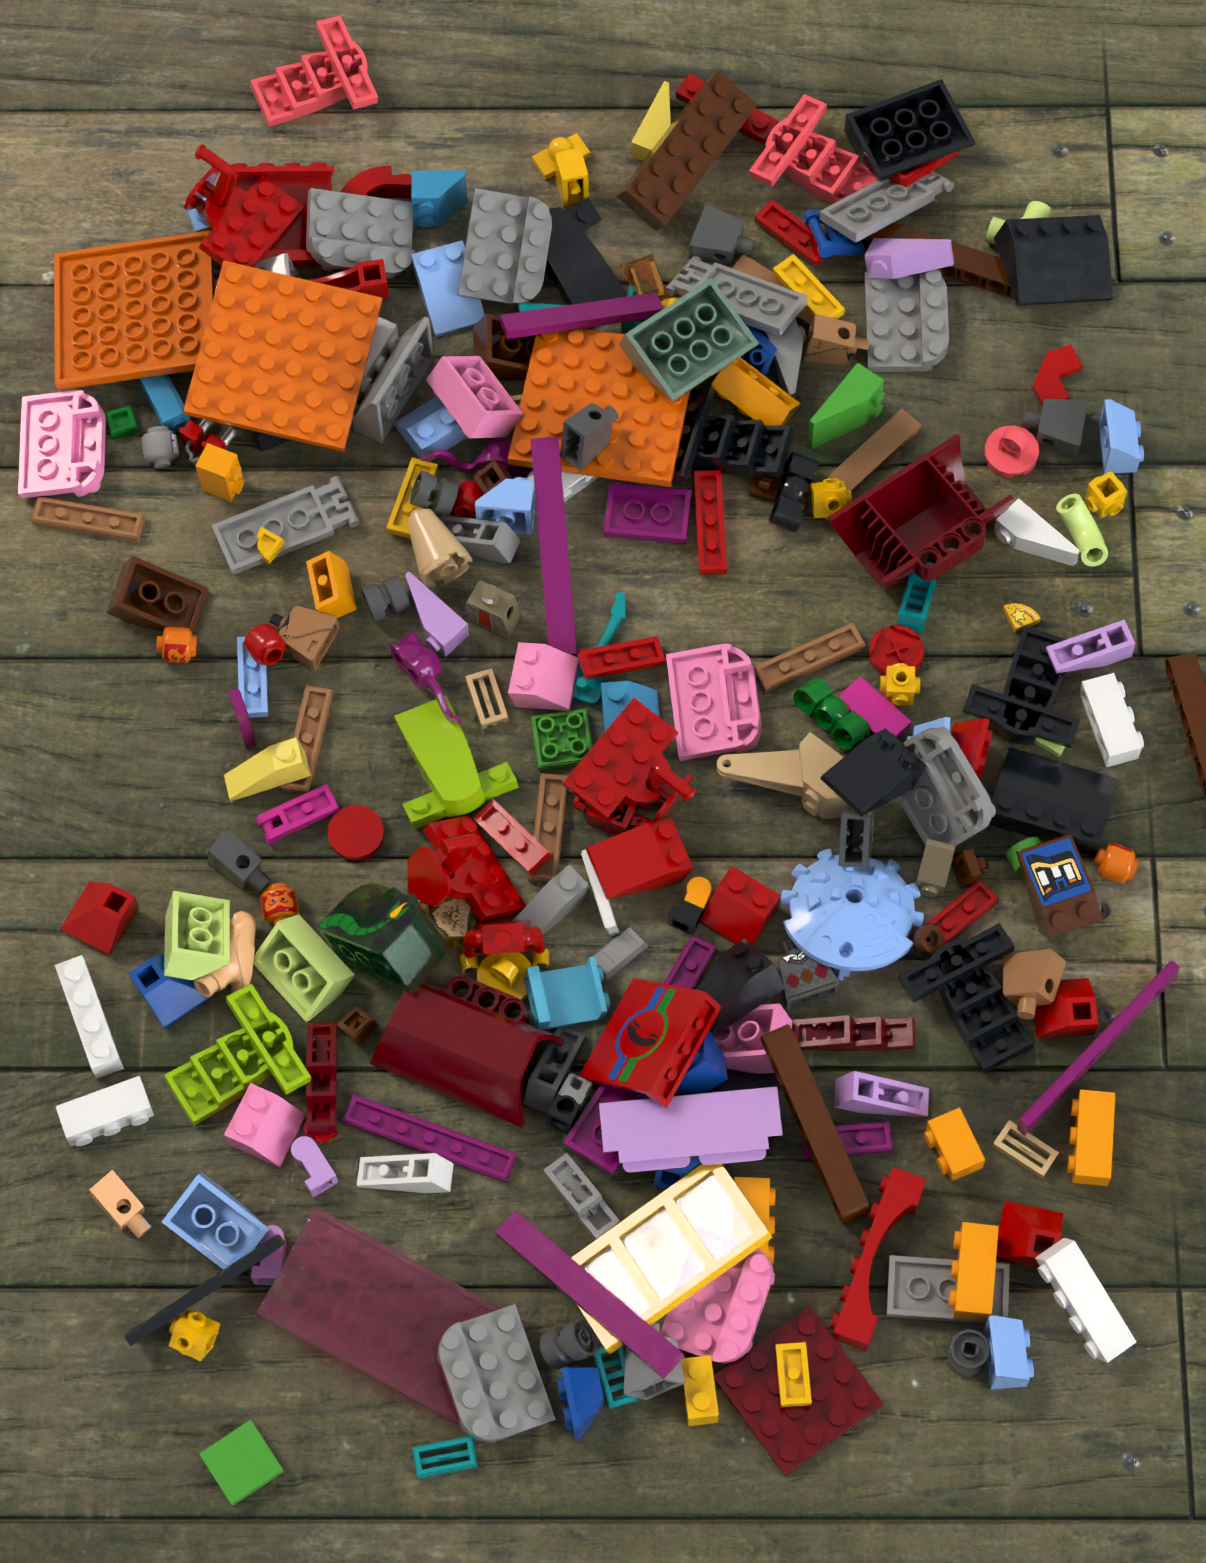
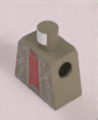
(490, 607)

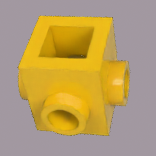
(1105, 495)
(828, 497)
(900, 684)
(193, 1334)

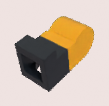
(693, 907)

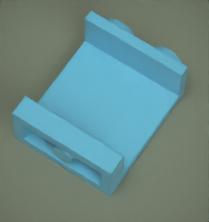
(566, 995)

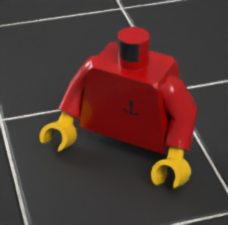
(503, 938)

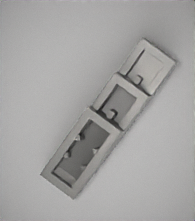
(581, 1196)

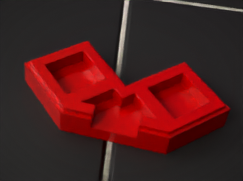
(1055, 366)

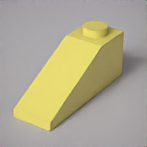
(653, 125)
(268, 769)

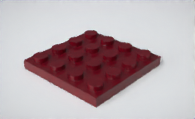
(798, 1432)

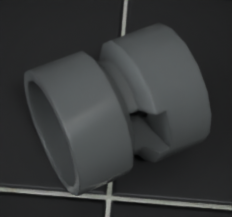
(443, 496)
(385, 598)
(568, 1343)
(968, 1353)

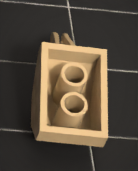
(790, 772)

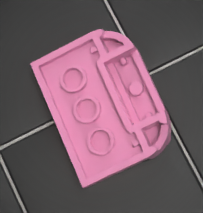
(61, 444)
(714, 701)
(724, 1312)

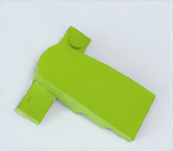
(447, 767)
(240, 1058)

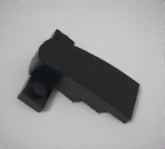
(575, 261)
(728, 444)
(1028, 696)
(973, 996)

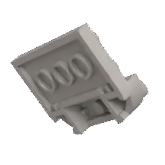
(358, 229)
(505, 248)
(906, 322)
(948, 797)
(493, 1376)

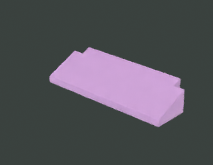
(707, 1125)

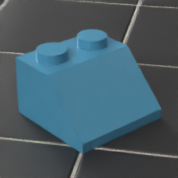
(437, 196)
(619, 694)

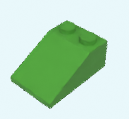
(848, 407)

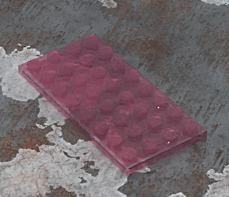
(370, 1309)

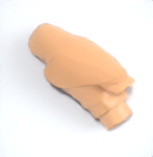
(240, 967)

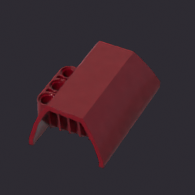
(917, 519)
(462, 1047)

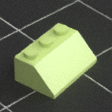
(196, 935)
(302, 967)

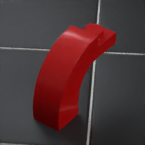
(380, 183)

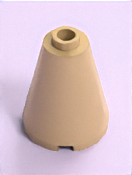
(436, 548)

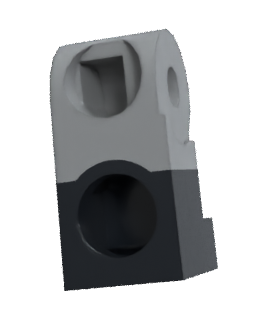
(568, 1103)

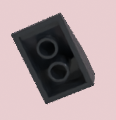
(874, 772)
(740, 983)

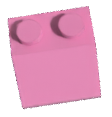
(543, 677)
(264, 1126)

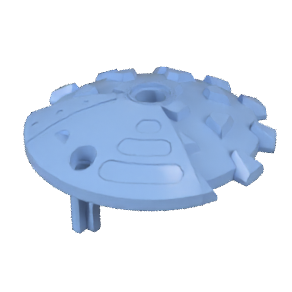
(849, 933)

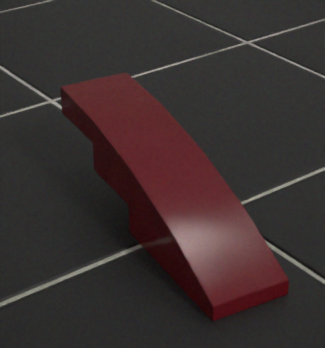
(855, 1034)
(322, 1067)

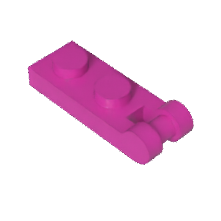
(297, 814)

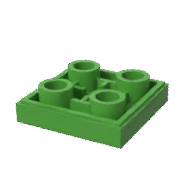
(561, 738)
(241, 1462)

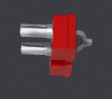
(194, 438)

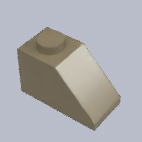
(935, 868)

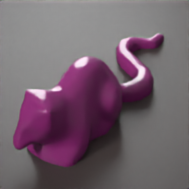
(493, 450)
(422, 668)

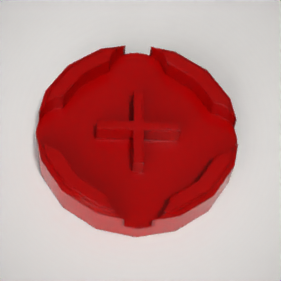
(895, 646)
(355, 832)

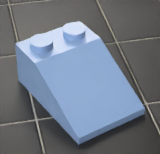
(438, 281)
(215, 1222)

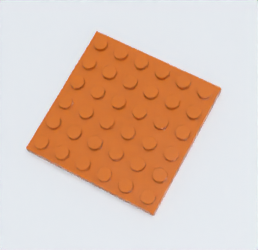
(130, 309)
(283, 356)
(587, 368)

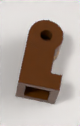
(492, 475)

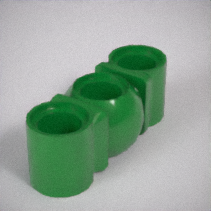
(831, 713)

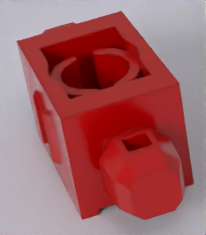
(613, 825)

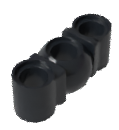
(793, 491)

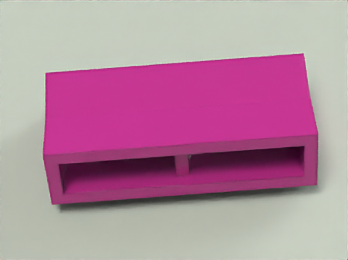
(875, 708)

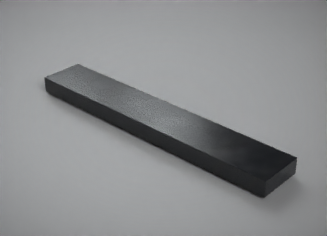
(204, 1289)

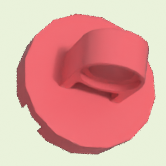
(1011, 451)

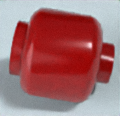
(466, 497)
(264, 644)

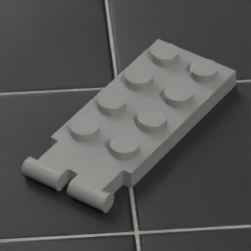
(881, 205)
(754, 299)
(297, 518)

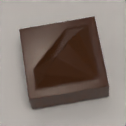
(356, 1024)

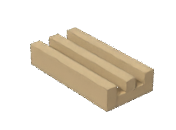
(492, 718)
(1018, 1158)

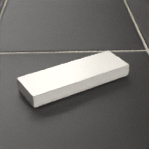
(604, 905)

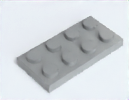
(922, 1286)

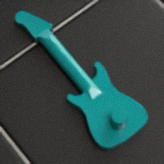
(590, 690)

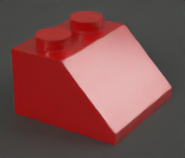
(740, 907)

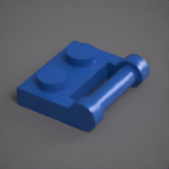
(839, 243)

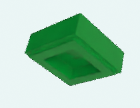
(121, 422)

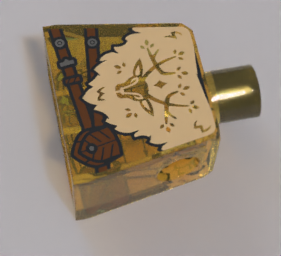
(453, 920)

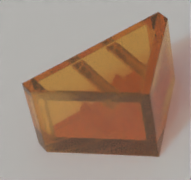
(643, 275)

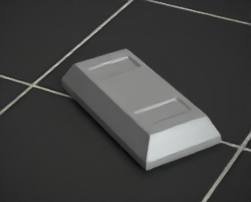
(620, 952)

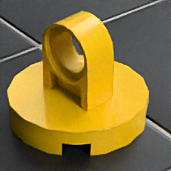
(505, 973)

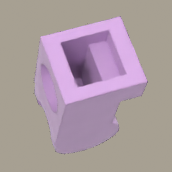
(308, 1155)
(272, 1264)

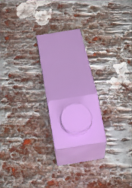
(904, 257)
(439, 623)
(1093, 648)
(880, 1096)

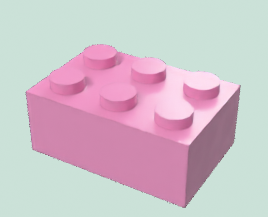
(474, 397)

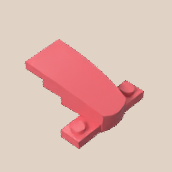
(317, 79)
(809, 157)

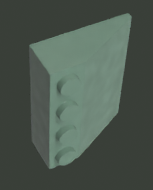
(688, 341)

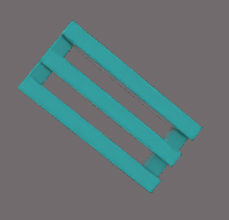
(472, 1463)

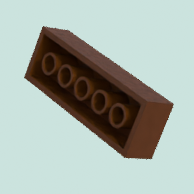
(687, 150)

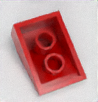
(640, 859)

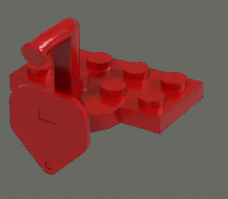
(241, 220)
(630, 766)
(462, 870)

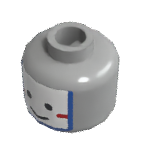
(159, 446)

